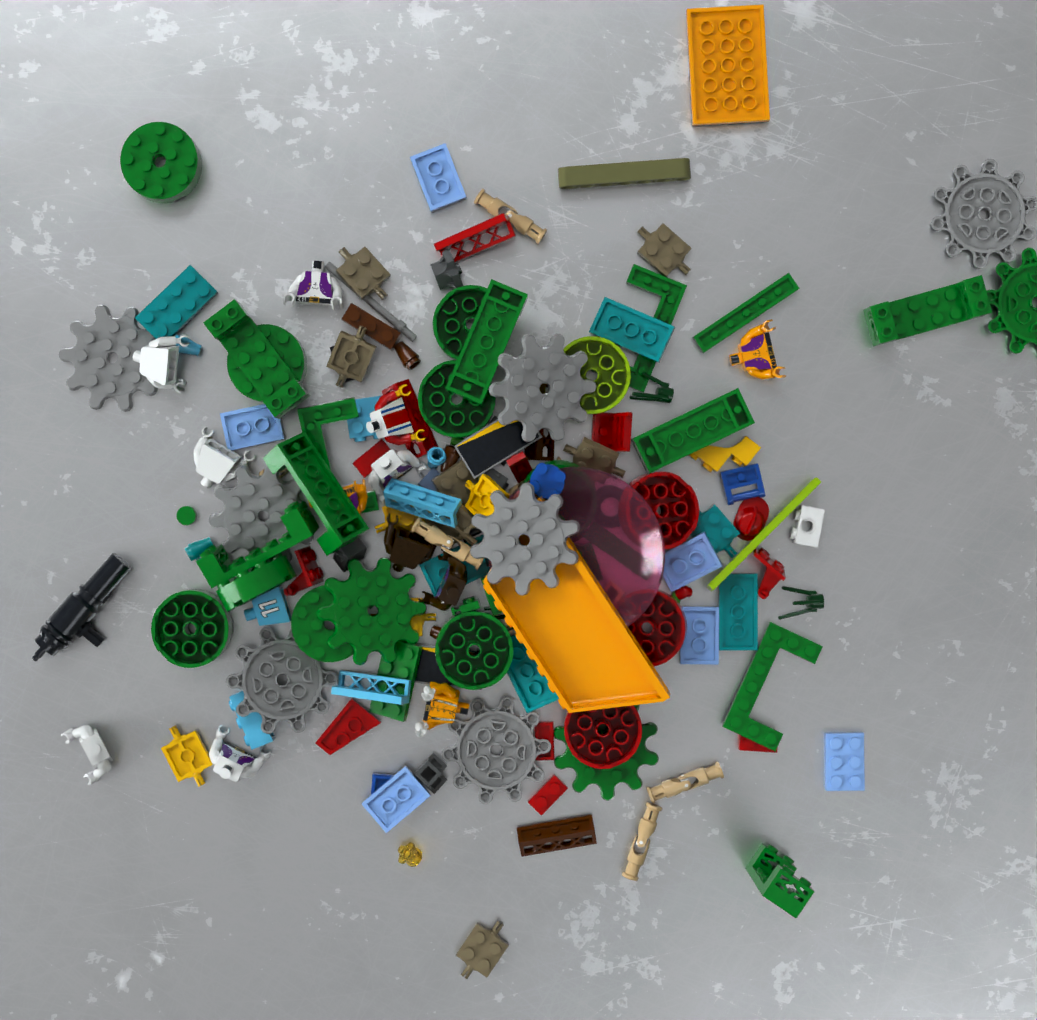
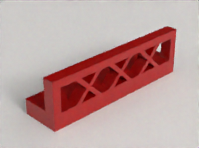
(472, 232)
(415, 418)

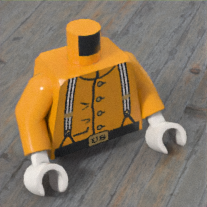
(440, 707)

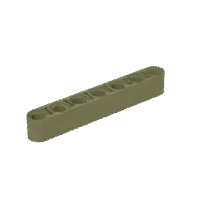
(624, 173)

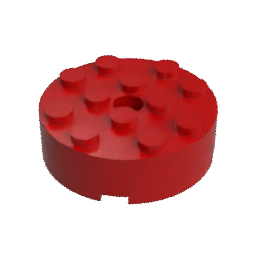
(676, 501)
(668, 628)
(605, 749)

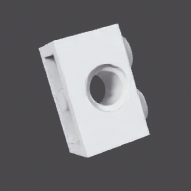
(815, 517)

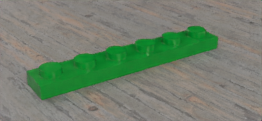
(745, 312)

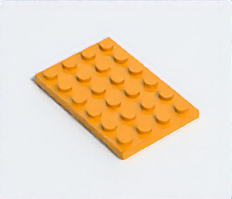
(727, 65)

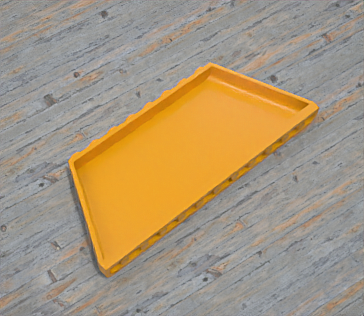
(579, 640)

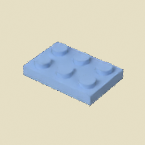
(438, 177)
(250, 427)
(690, 562)
(702, 635)
(844, 761)
(396, 799)

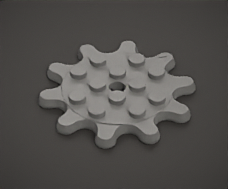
(1005, 208)
(91, 357)
(523, 381)
(244, 503)
(542, 526)
(273, 700)
(493, 771)

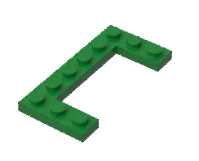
(671, 295)
(315, 415)
(772, 640)

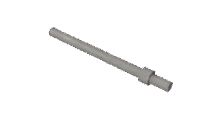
(398, 325)

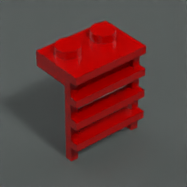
(613, 430)

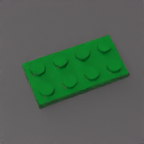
(404, 668)

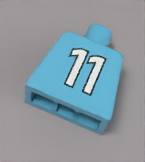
(270, 608)

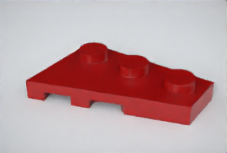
(347, 726)

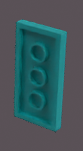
(176, 304)
(632, 329)
(435, 569)
(738, 612)
(527, 680)

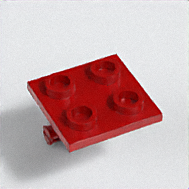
(773, 573)
(310, 574)

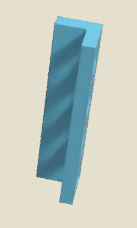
(422, 500)
(375, 695)

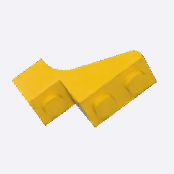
(714, 457)

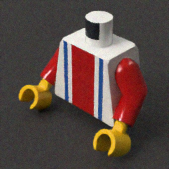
(391, 419)

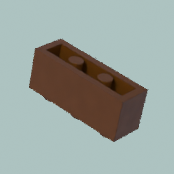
(376, 328)

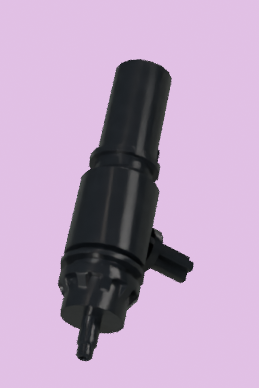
(80, 608)

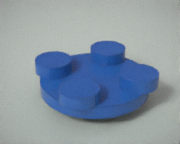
(547, 480)

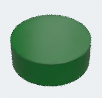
(186, 515)

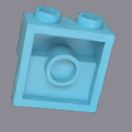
(357, 425)

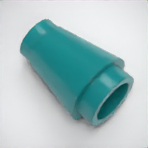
(196, 548)

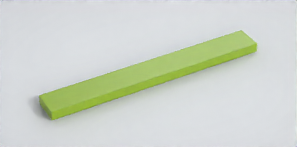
(763, 534)

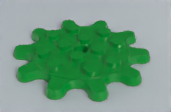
(1015, 301)
(351, 614)
(608, 778)

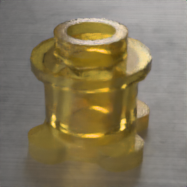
(410, 855)

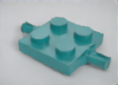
(717, 528)

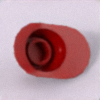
(751, 518)

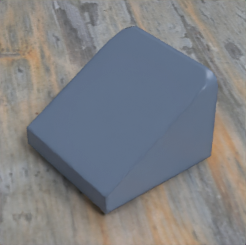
(426, 481)

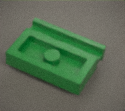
(468, 604)

